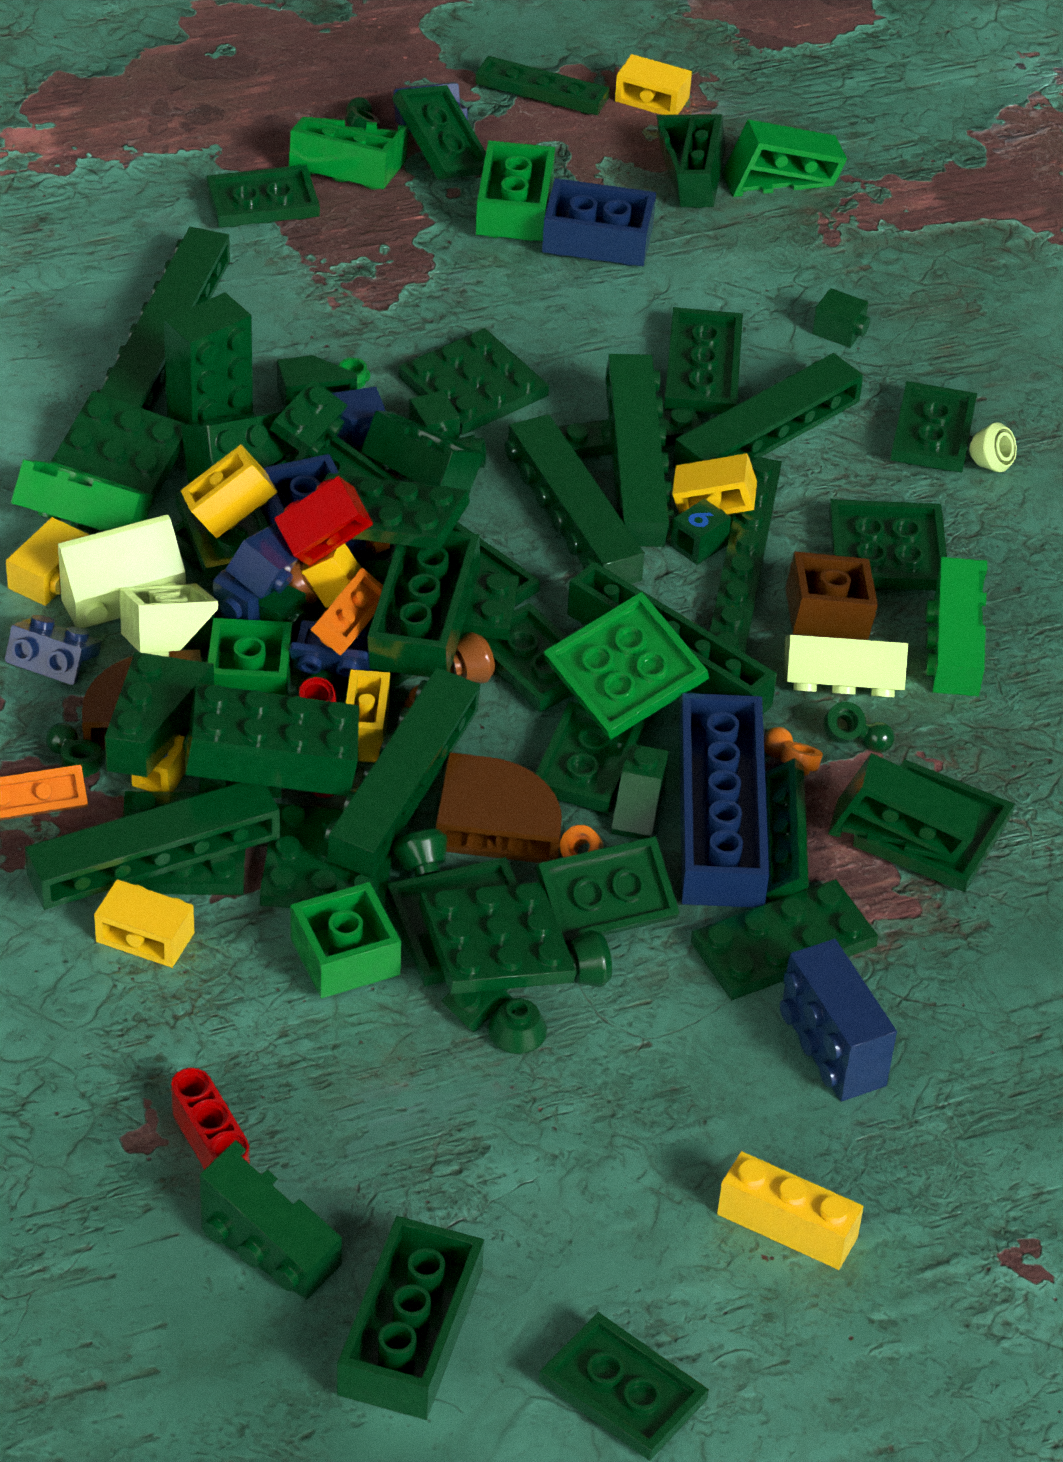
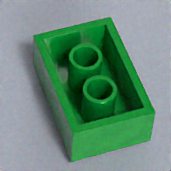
(515, 190)

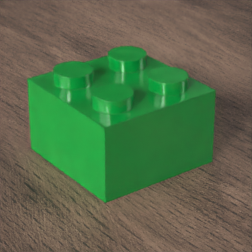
(251, 654)
(345, 939)

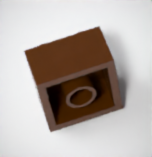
(831, 596)

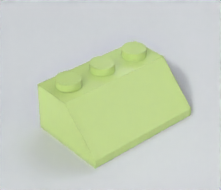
(103, 562)
(164, 615)
(845, 664)

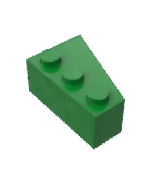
(347, 152)
(781, 157)
(78, 496)
(957, 627)

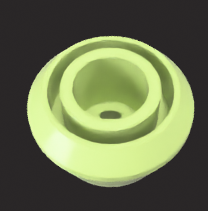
(994, 447)

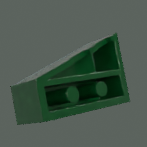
(693, 155)
(152, 711)
(905, 810)
(264, 1226)

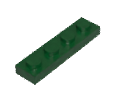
(542, 85)
(593, 437)
(786, 830)

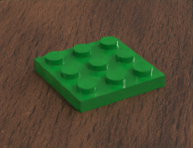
(626, 665)

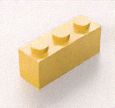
(790, 1210)

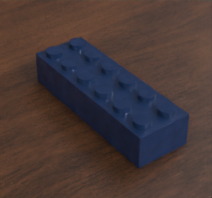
(722, 801)

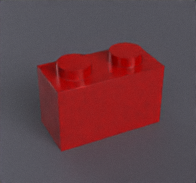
(323, 520)

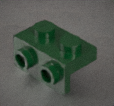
(310, 420)

